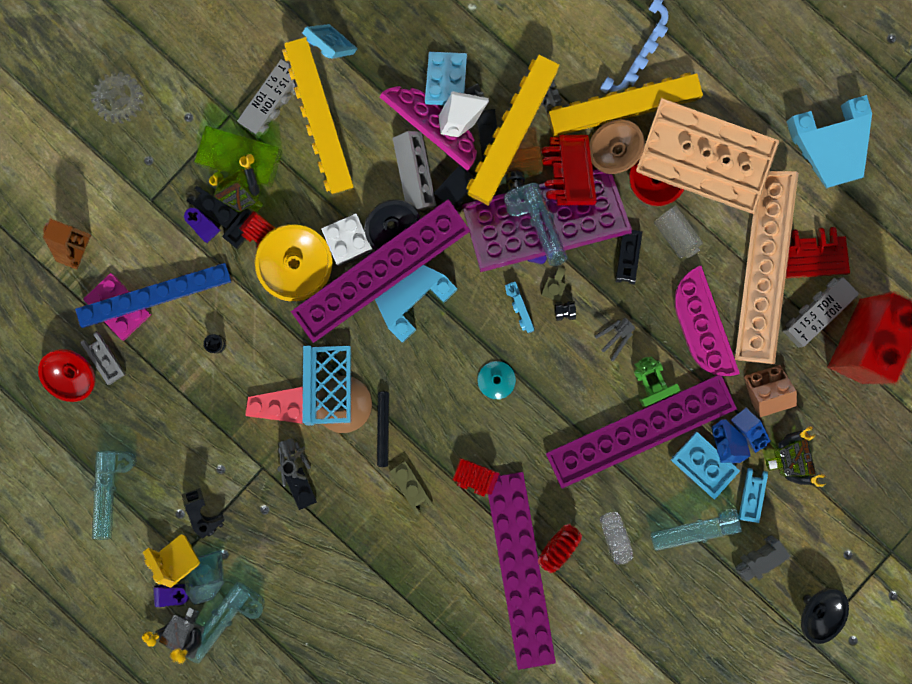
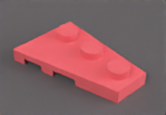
(279, 405)

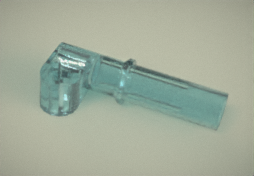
(534, 204)
(106, 468)
(725, 524)
(234, 602)

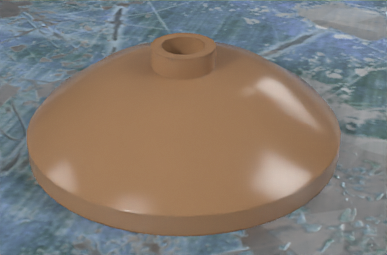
(616, 137)
(360, 405)

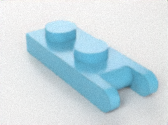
(753, 497)

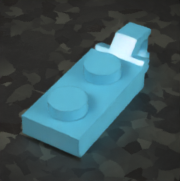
(519, 306)

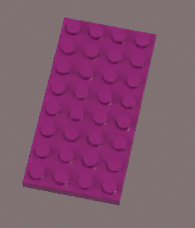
(512, 239)

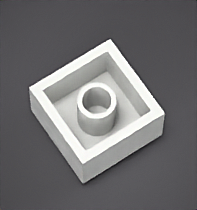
(347, 240)

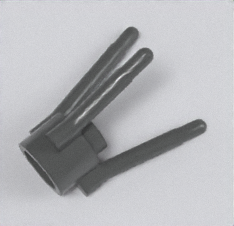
(623, 329)
(287, 449)
(290, 466)

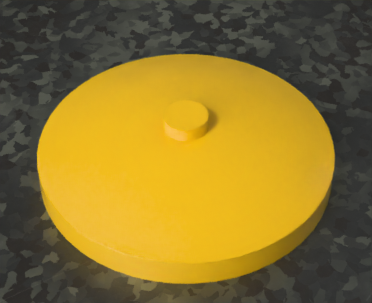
(293, 262)

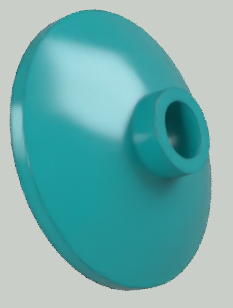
(486, 377)

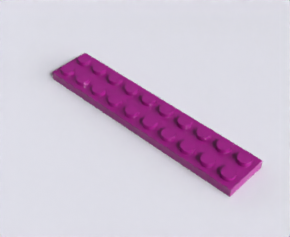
(380, 271)
(641, 431)
(521, 572)

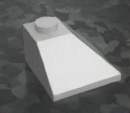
(460, 113)

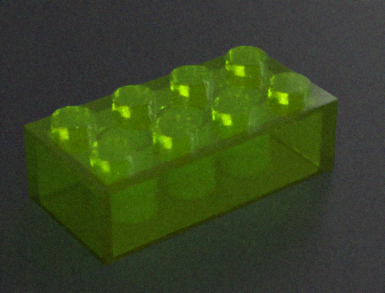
(223, 150)

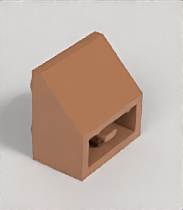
(770, 391)

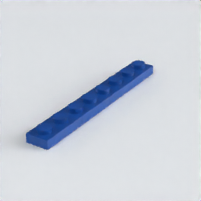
(153, 295)

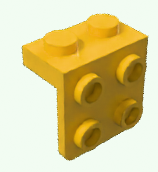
(172, 561)

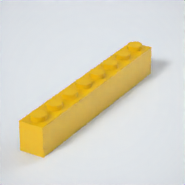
(623, 105)
(318, 115)
(513, 129)

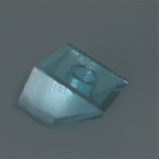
(205, 579)

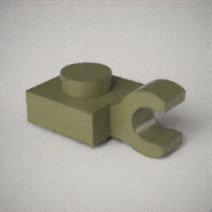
(554, 287)

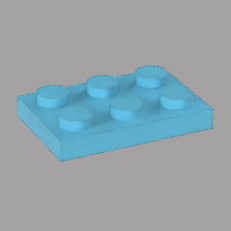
(329, 41)
(445, 74)
(702, 465)

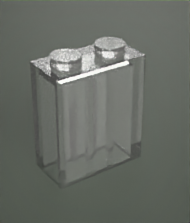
(678, 233)

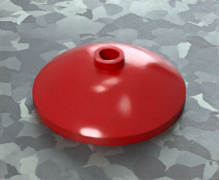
(650, 192)
(63, 382)

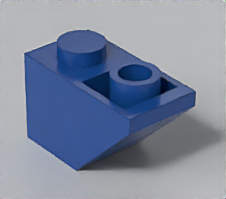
(752, 429)
(730, 443)

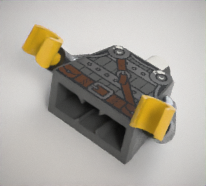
(180, 635)

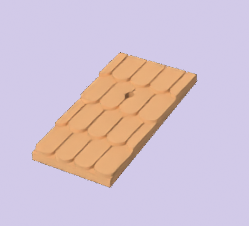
(691, 154)

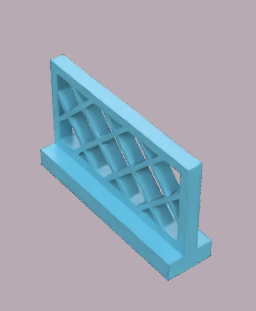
(310, 385)

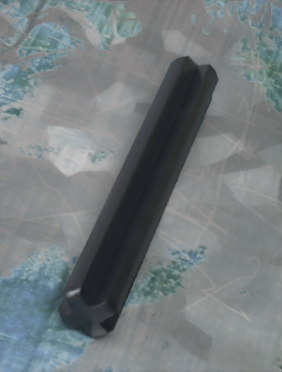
(383, 429)

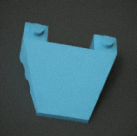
(839, 149)
(407, 293)

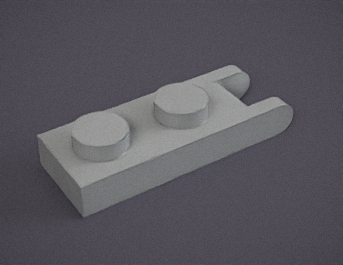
(103, 359)

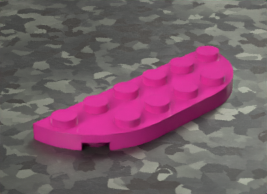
(425, 118)
(703, 325)

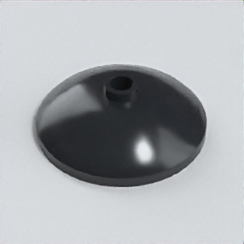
(376, 223)
(824, 615)

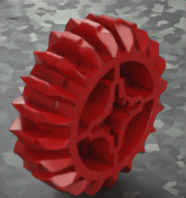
(559, 548)

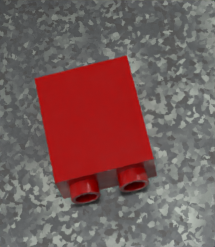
(876, 340)

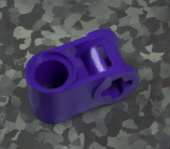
(203, 226)
(168, 596)

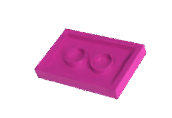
(123, 325)

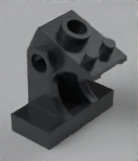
(201, 524)

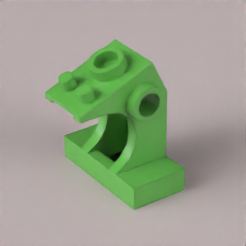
(657, 391)

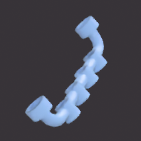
(641, 61)

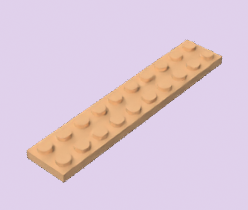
(767, 269)

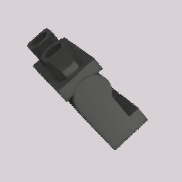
(762, 560)

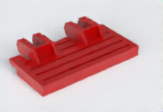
(571, 170)
(810, 260)

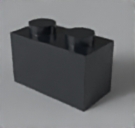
(454, 187)

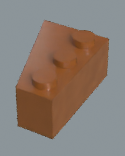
(65, 243)

